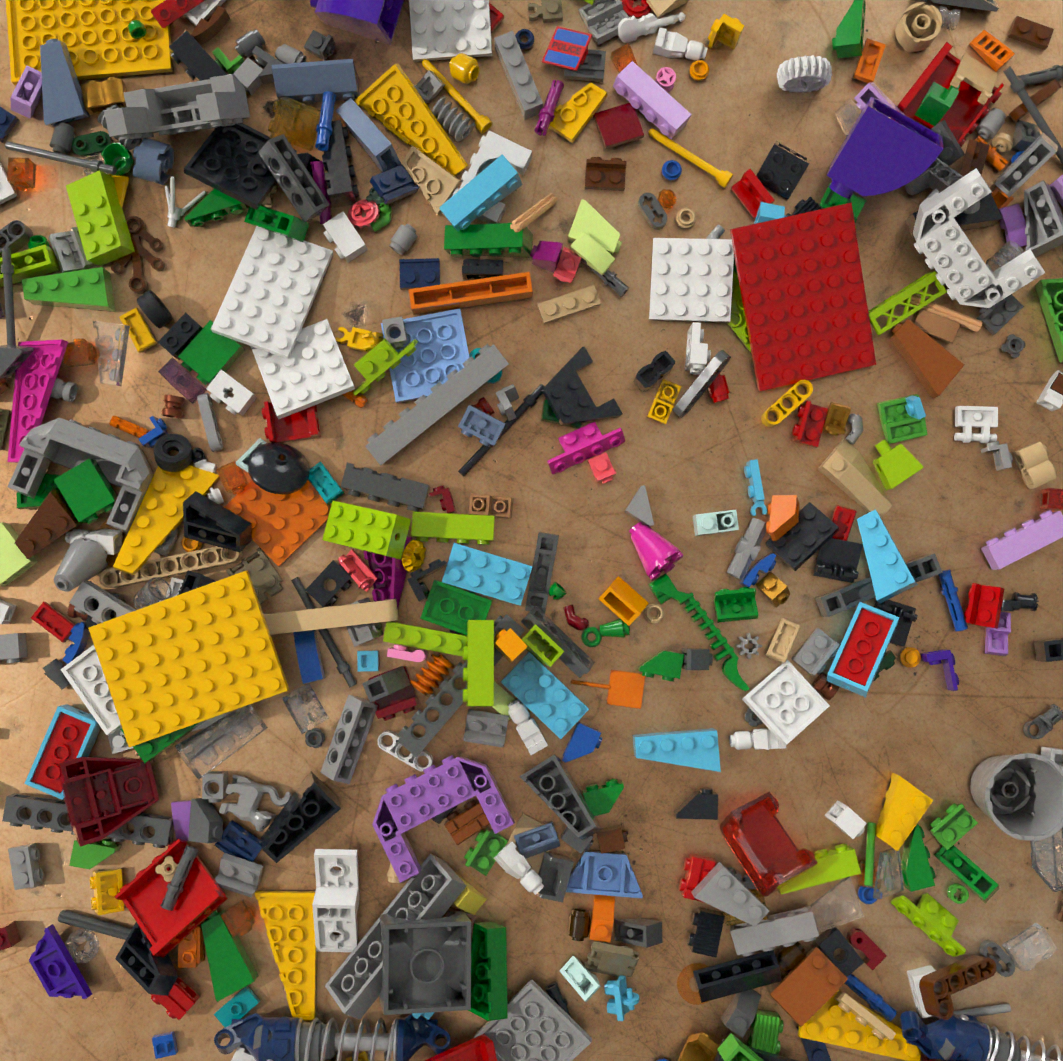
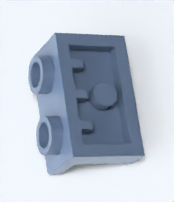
(481, 425)

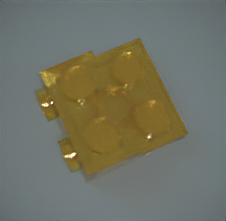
(295, 121)

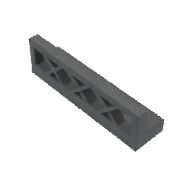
(572, 656)

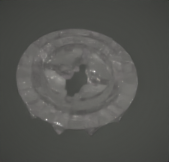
(91, 947)

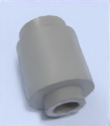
(288, 54)
(991, 123)
(403, 239)

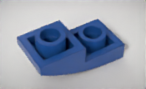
(763, 565)
(80, 638)

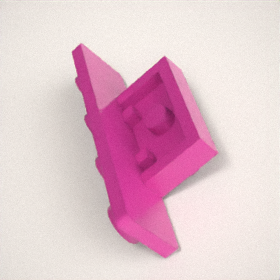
(584, 444)

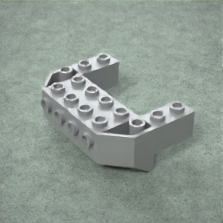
(179, 108)
(72, 444)

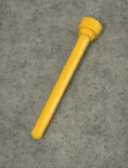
(482, 122)
(723, 177)

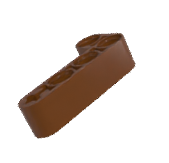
(941, 984)

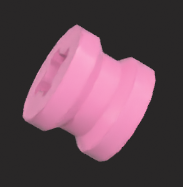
(667, 75)

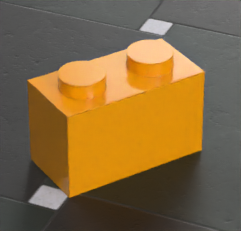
(623, 601)
(509, 644)

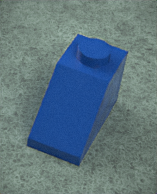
(582, 742)

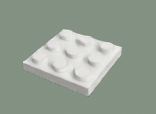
(785, 702)

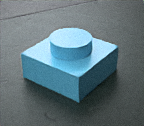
(914, 407)
(368, 660)

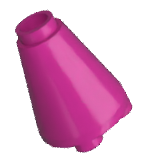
(654, 550)

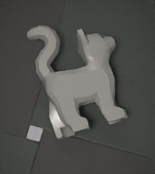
(249, 800)

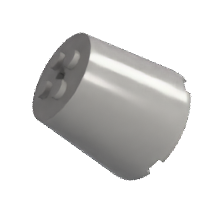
(1032, 798)

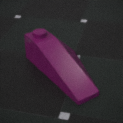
(390, 575)

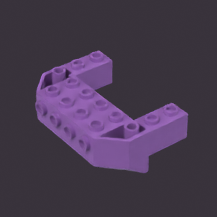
(430, 796)

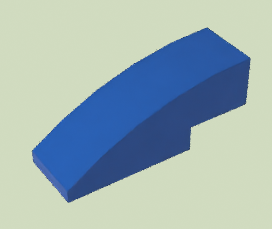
(308, 656)

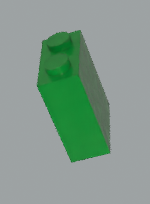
(210, 354)
(87, 491)

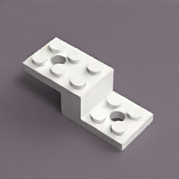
(336, 900)

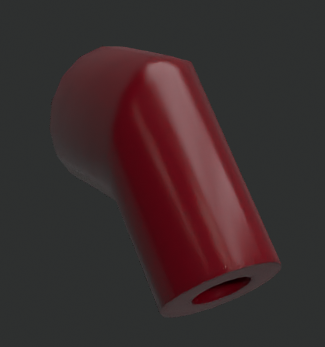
(573, 620)

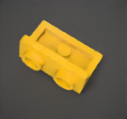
(726, 30)

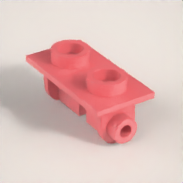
(358, 569)

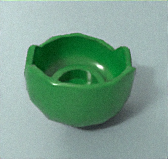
(118, 156)

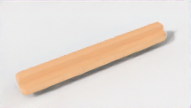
(534, 212)
(965, 320)

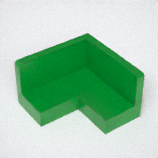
(936, 103)

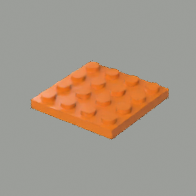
(281, 521)

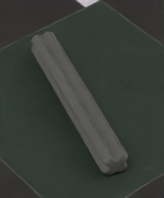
(94, 924)

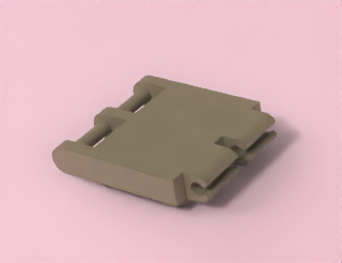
(262, 575)
(611, 959)

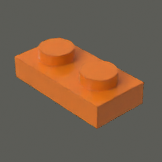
(869, 61)

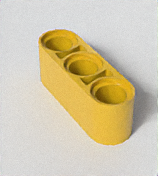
(791, 395)

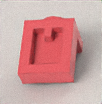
(567, 265)
(602, 468)

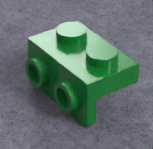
(832, 199)
(735, 604)

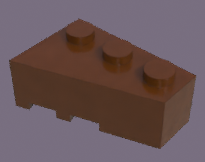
(47, 524)

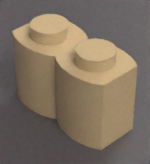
(1035, 465)

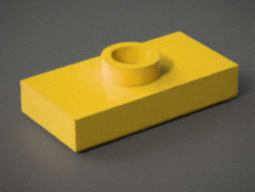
(139, 330)

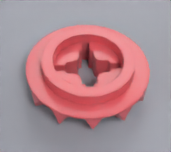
(355, 213)

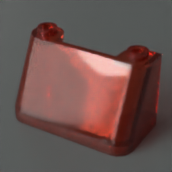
(764, 845)

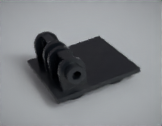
(838, 560)
(906, 616)

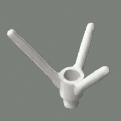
(174, 212)

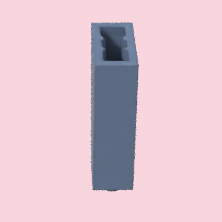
(60, 85)
(368, 136)

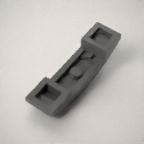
(542, 571)

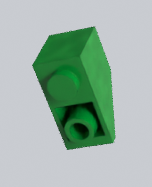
(663, 663)
(602, 798)

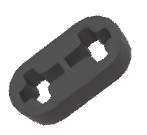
(656, 208)
(1000, 955)

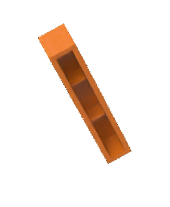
(470, 293)

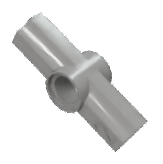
(747, 549)

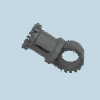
(1044, 722)

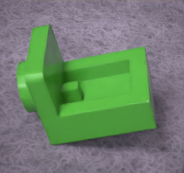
(225, 64)

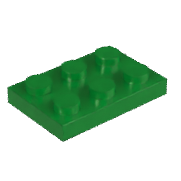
(454, 607)

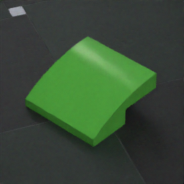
(897, 423)

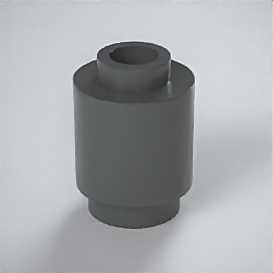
(247, 43)
(62, 138)

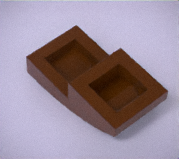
(207, 30)

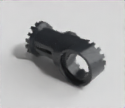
(1020, 601)

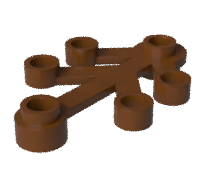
(136, 256)

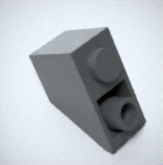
(386, 684)

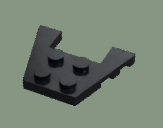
(571, 399)

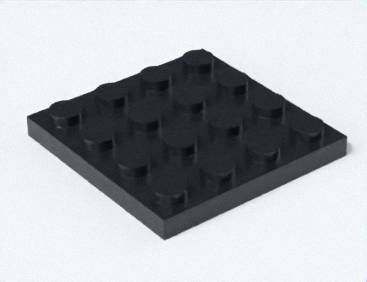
(233, 165)

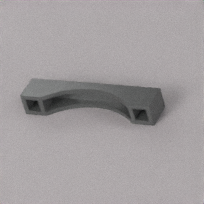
(863, 590)

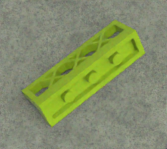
(905, 294)

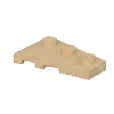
(431, 178)

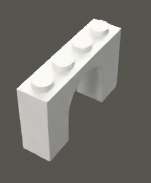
(490, 149)

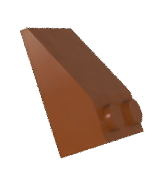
(808, 986)

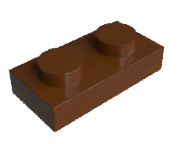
(1030, 33)

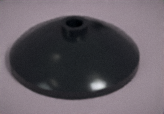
(275, 475)

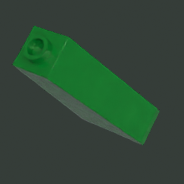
(226, 957)

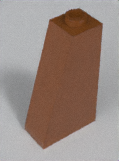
(925, 357)

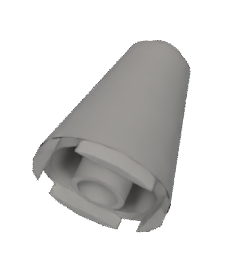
(80, 564)

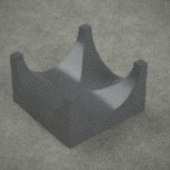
(426, 964)

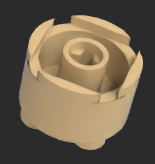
(918, 27)

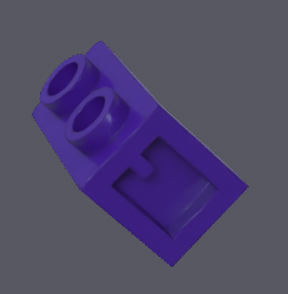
(948, 661)

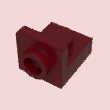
(447, 502)

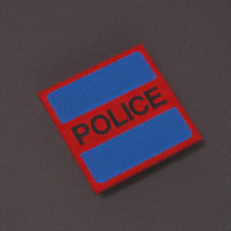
(567, 48)

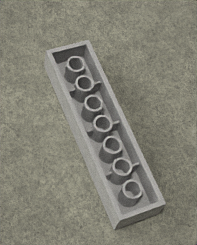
(422, 898)

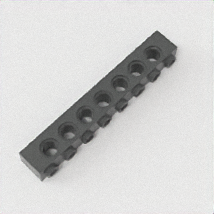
(415, 744)
(16, 814)

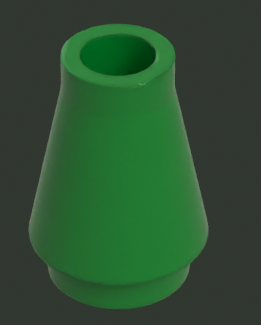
(615, 629)

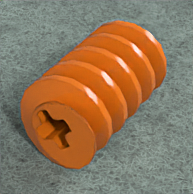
(432, 674)

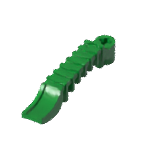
(665, 590)

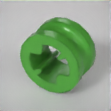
(963, 897)

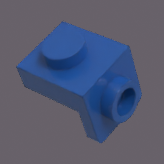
(150, 438)

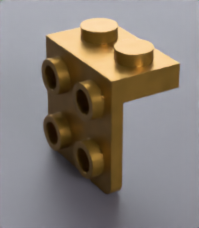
(699, 1048)

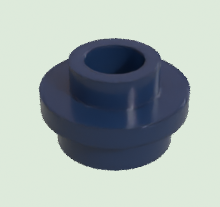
(525, 33)

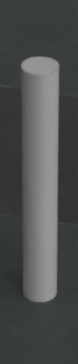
(983, 1011)

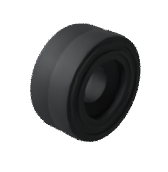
(154, 309)
(173, 442)

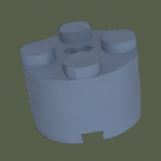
(153, 161)

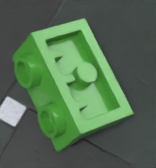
(952, 826)
(485, 850)

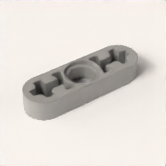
(210, 422)

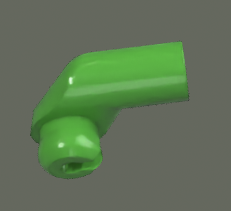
(384, 217)

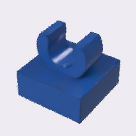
(164, 1045)

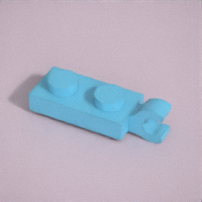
(755, 489)

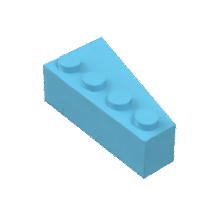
(481, 193)
(886, 565)
(684, 748)

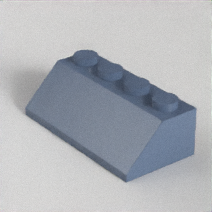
(309, 80)

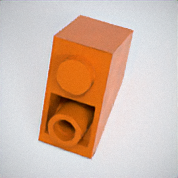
(783, 515)

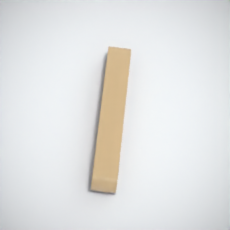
(162, 570)
(332, 617)

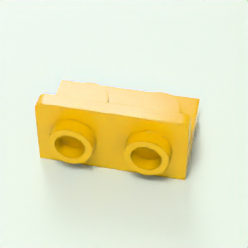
(106, 887)

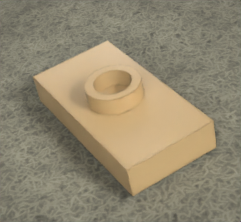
(783, 640)

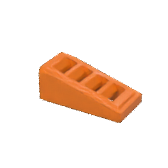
(1001, 49)

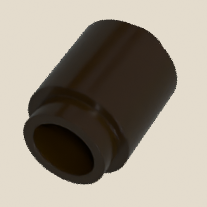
(579, 924)
(791, 956)

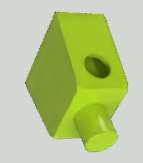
(895, 464)
(541, 646)

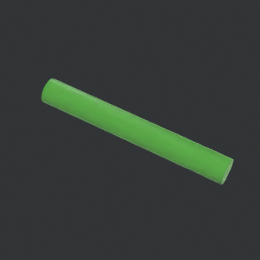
(870, 850)

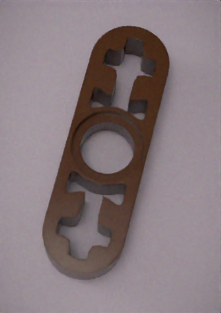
(1037, 98)

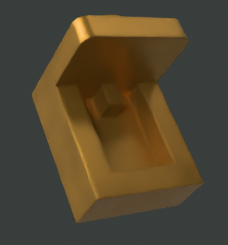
(836, 418)
(774, 589)

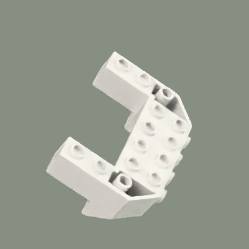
(955, 257)

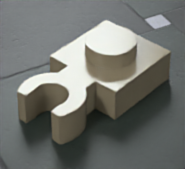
(550, 11)

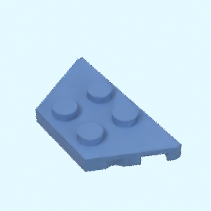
(604, 875)

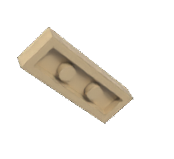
(569, 304)
(863, 1016)

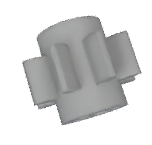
(745, 641)

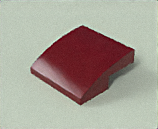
(618, 125)

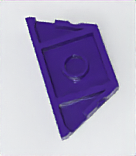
(57, 968)

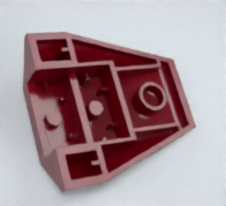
(105, 794)

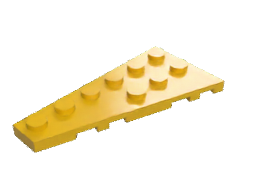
(406, 114)
(160, 514)
(292, 941)
(840, 1028)

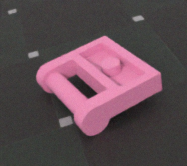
(402, 652)

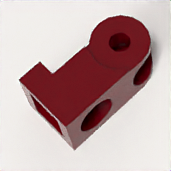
(862, 942)

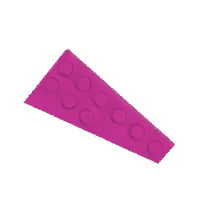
(33, 390)

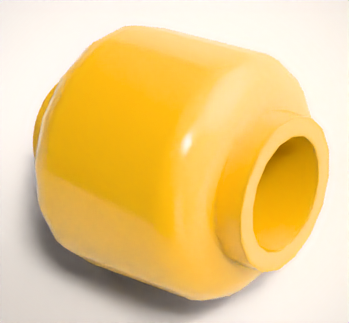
(464, 68)

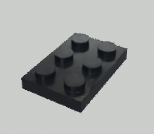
(804, 538)

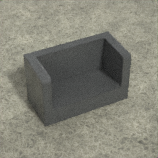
(555, 875)

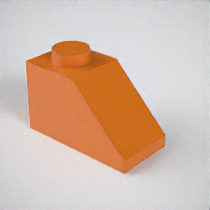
(602, 918)

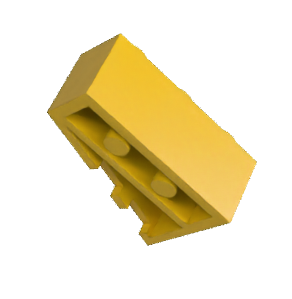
(900, 812)

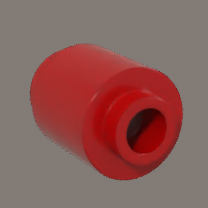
(719, 389)

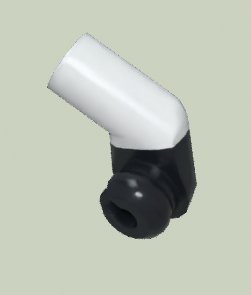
(200, 461)

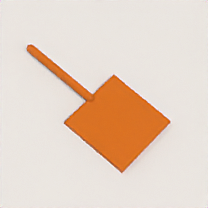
(623, 688)

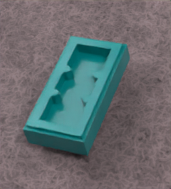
(325, 483)
(237, 1006)

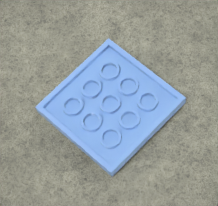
(438, 353)

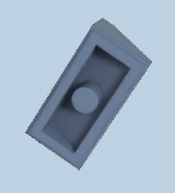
(537, 840)

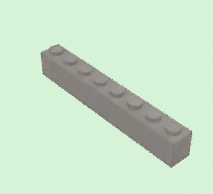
(437, 404)

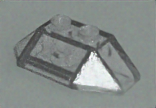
(1048, 860)

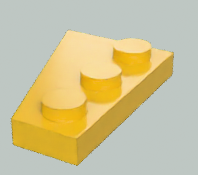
(577, 112)

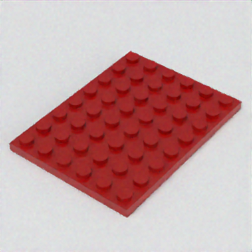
(803, 296)

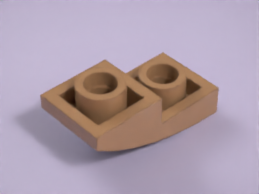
(937, 326)
(491, 505)

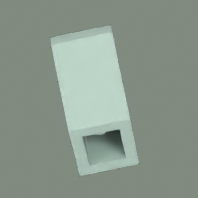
(715, 522)

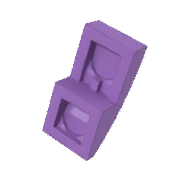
(1014, 224)
(997, 639)
(181, 818)

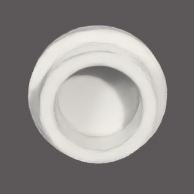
(215, 496)

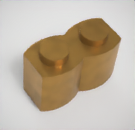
(103, 94)

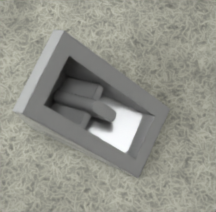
(640, 508)

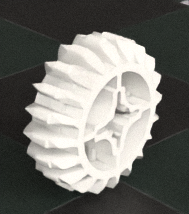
(804, 74)

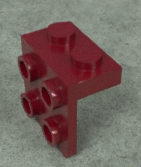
(403, 699)

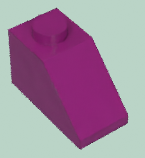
(546, 255)

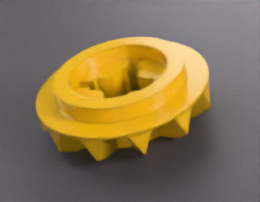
(409, 560)

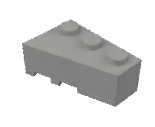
(1043, 219)
(729, 895)

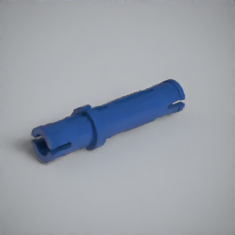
(324, 127)
(952, 600)
(874, 1000)

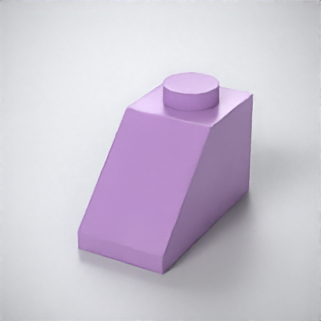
(27, 92)

